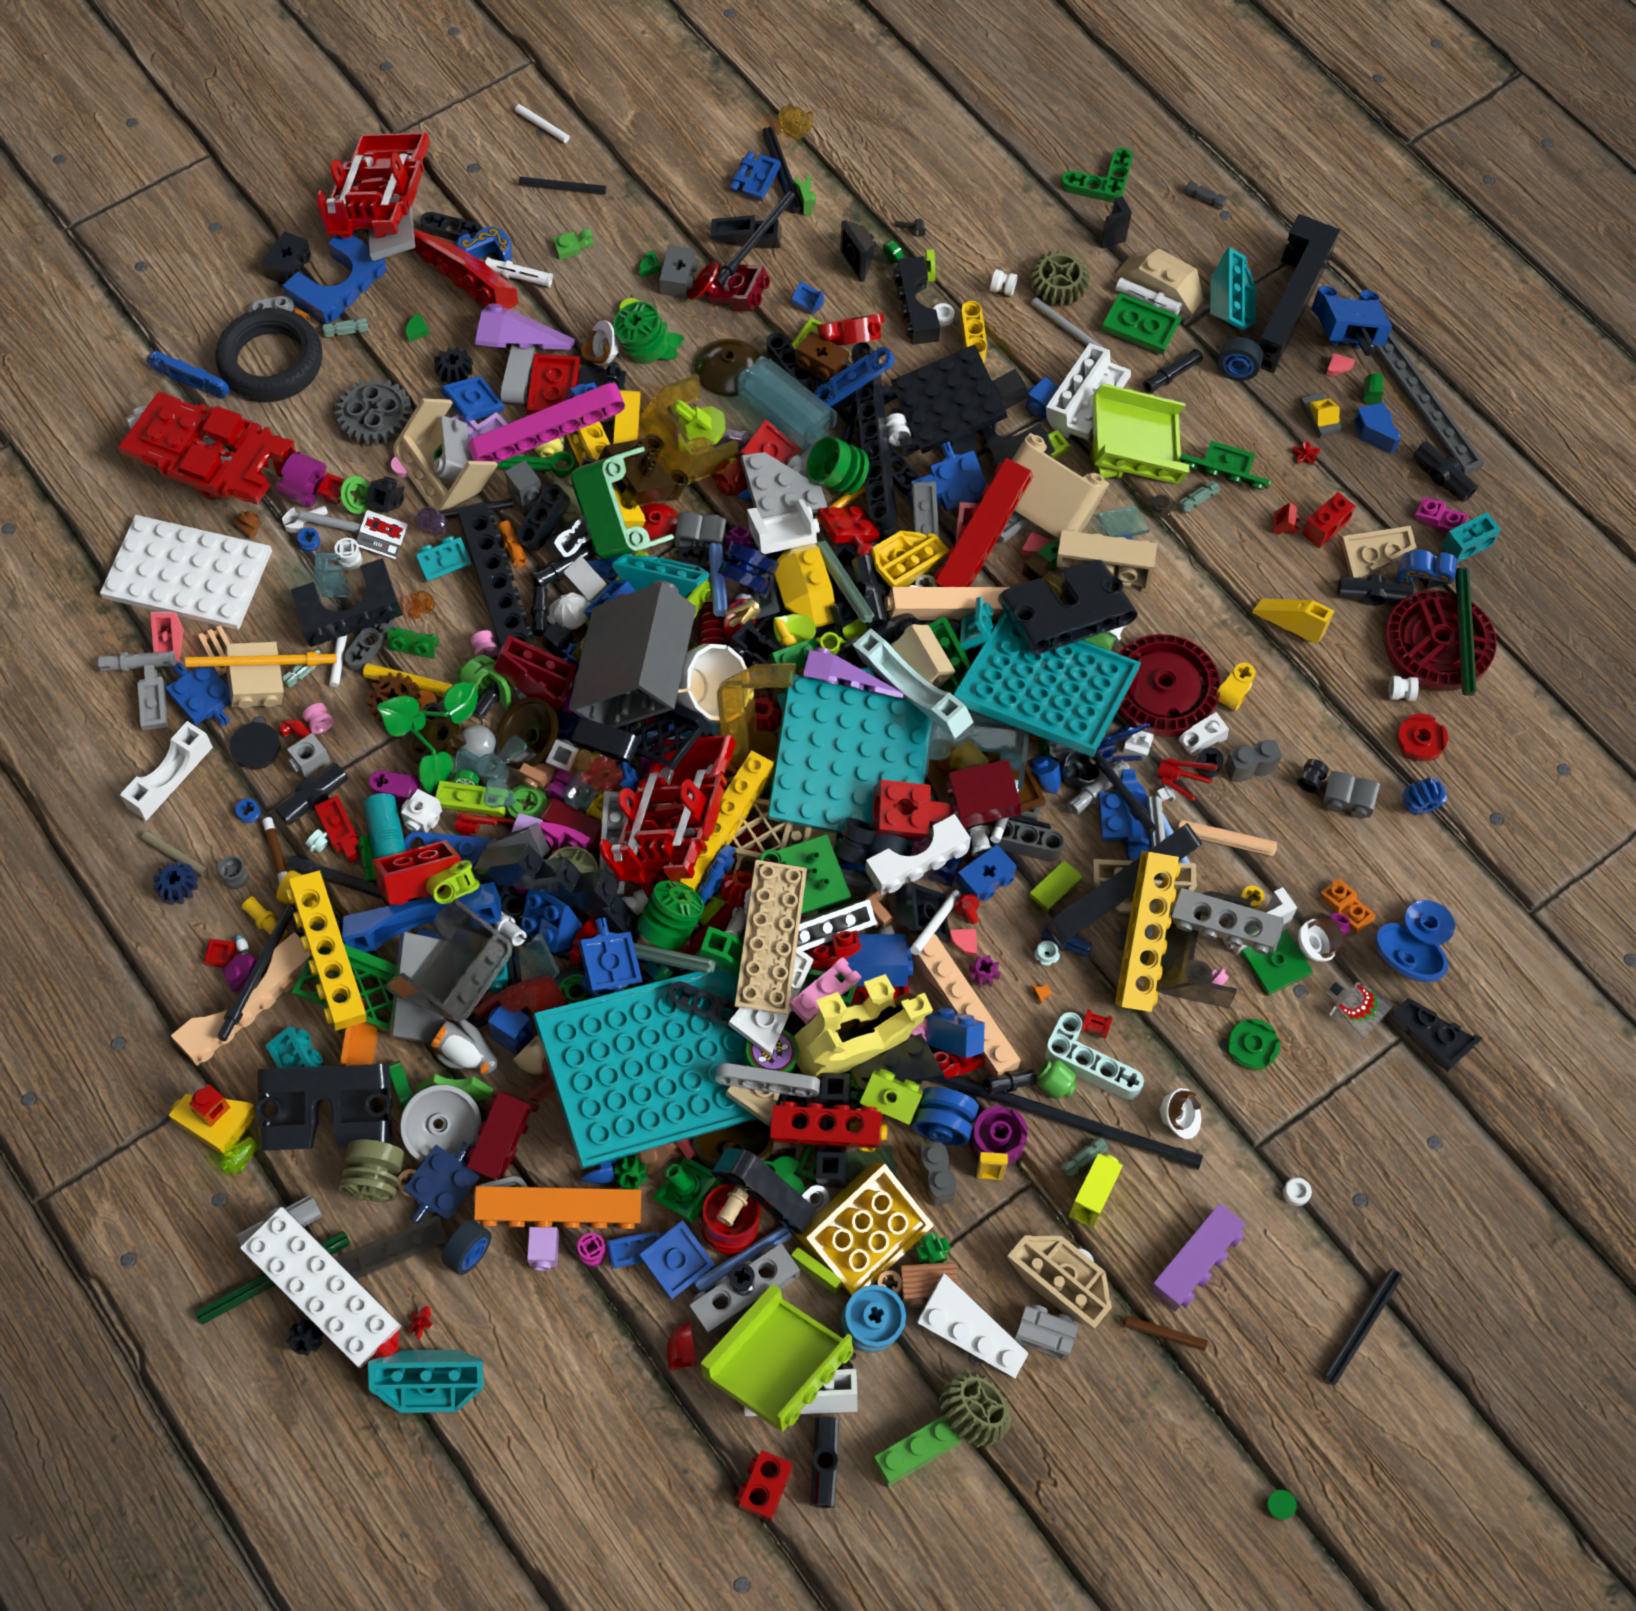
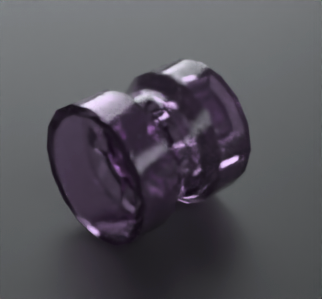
(437, 521)

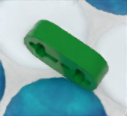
(400, 1082)

